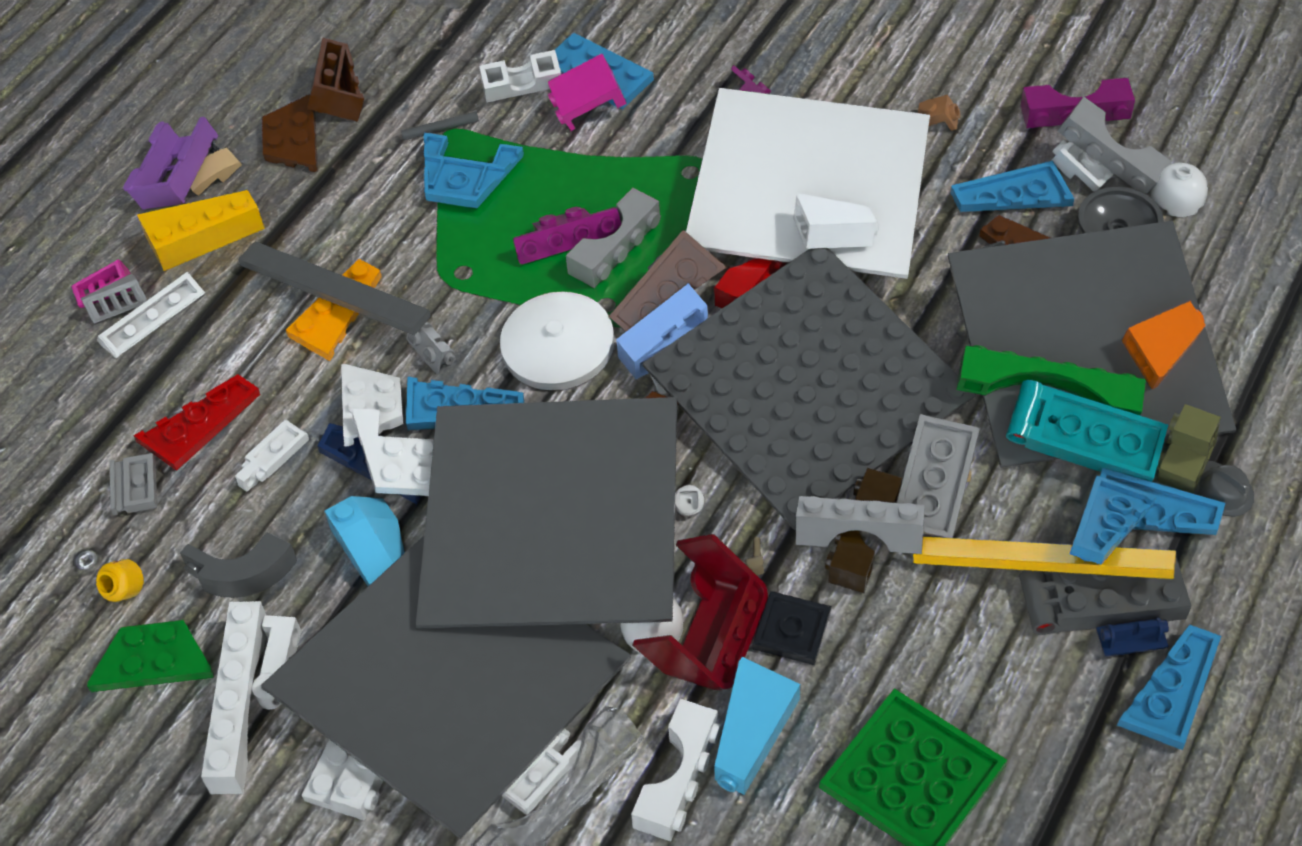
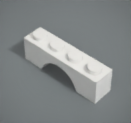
(662, 804)

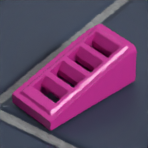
(107, 274)

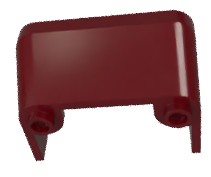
(723, 623)

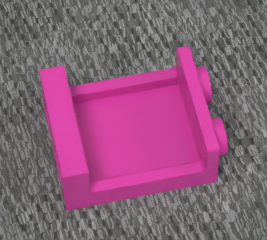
(584, 89)

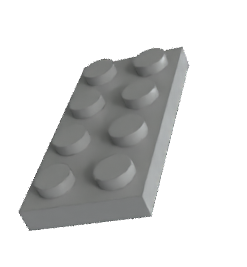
(939, 472)

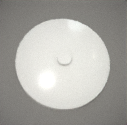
(557, 341)

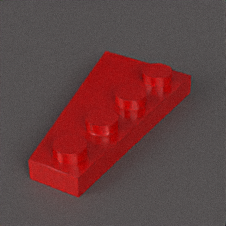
(187, 432)

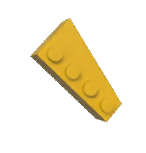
(199, 227)

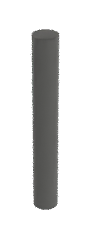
(440, 125)

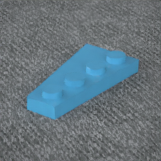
(1017, 189)
(425, 397)
(1109, 518)
(1172, 695)

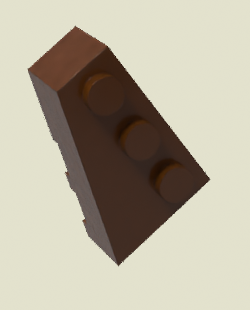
(334, 82)

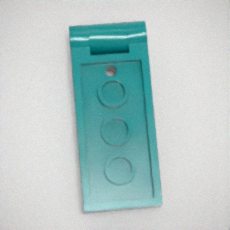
(1085, 431)

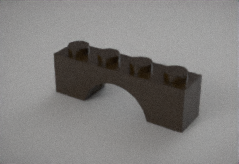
(853, 560)

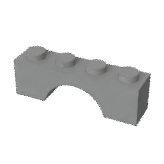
(1088, 131)
(595, 258)
(895, 523)

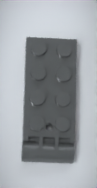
(1090, 600)

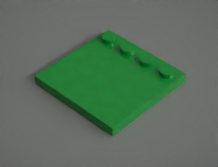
(912, 773)

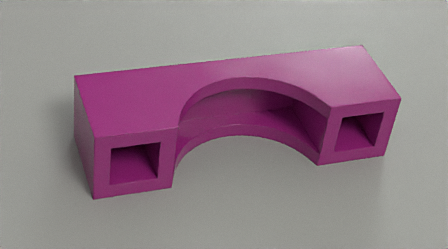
(1047, 107)

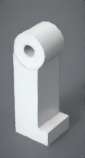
(282, 644)

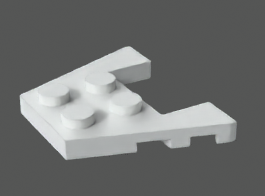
(393, 462)

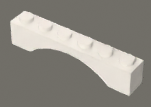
(226, 744)

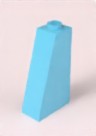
(754, 720)

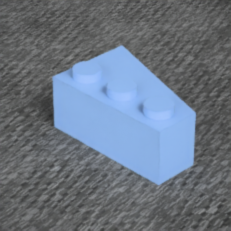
(660, 329)

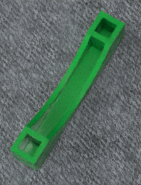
(989, 370)

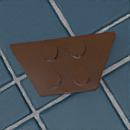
(291, 135)

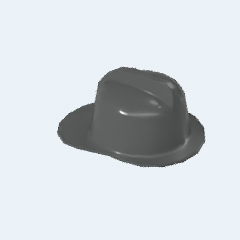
(1226, 485)

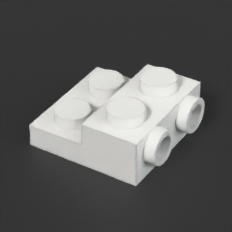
(1075, 161)
(342, 784)

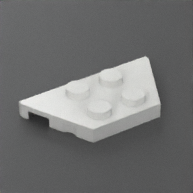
(369, 391)

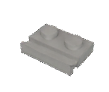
(133, 484)

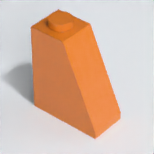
(1163, 341)

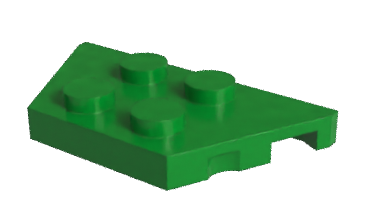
(150, 657)

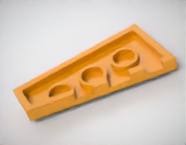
(325, 322)

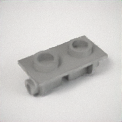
(427, 347)

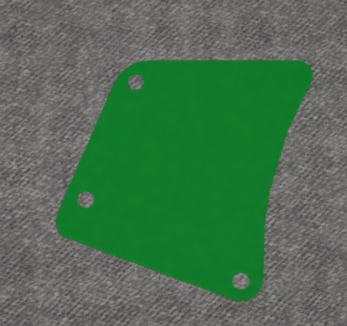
(549, 185)

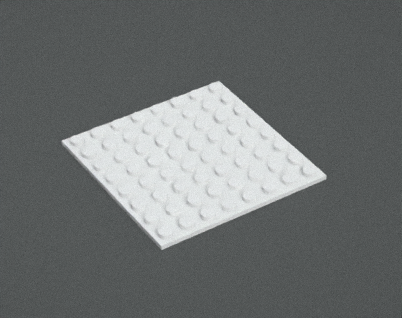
(783, 146)

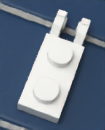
(542, 774)

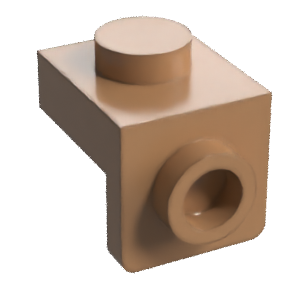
(941, 110)

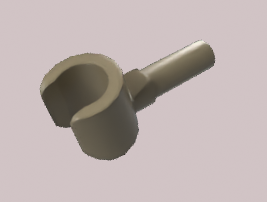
(756, 562)

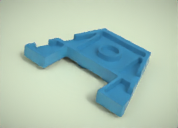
(462, 180)

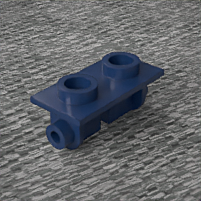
(1133, 637)

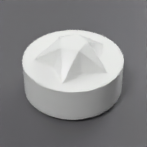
(689, 501)

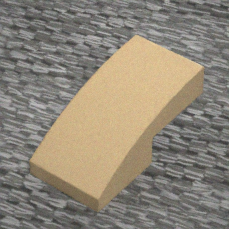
(216, 165)

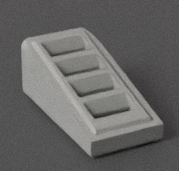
(118, 307)

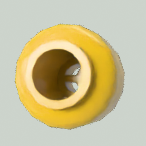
(119, 580)

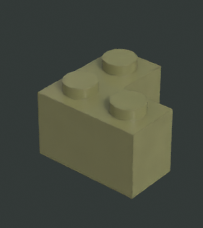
(1191, 445)

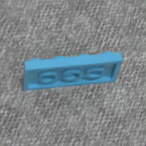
(629, 76)

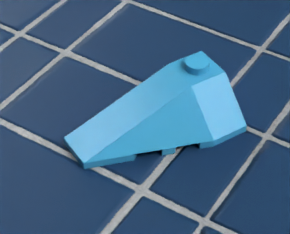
(367, 534)

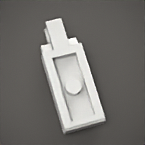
(270, 454)

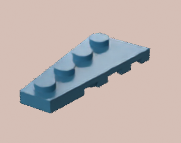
(1173, 508)

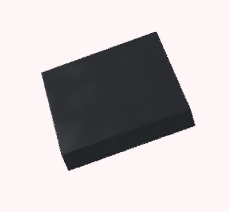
(792, 628)

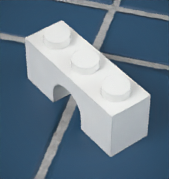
(506, 82)

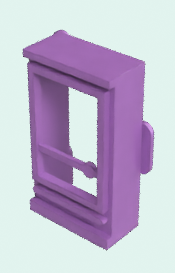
(145, 182)

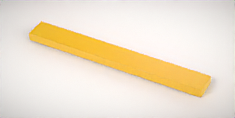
(1044, 557)

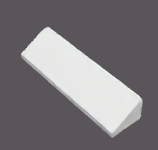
(150, 315)

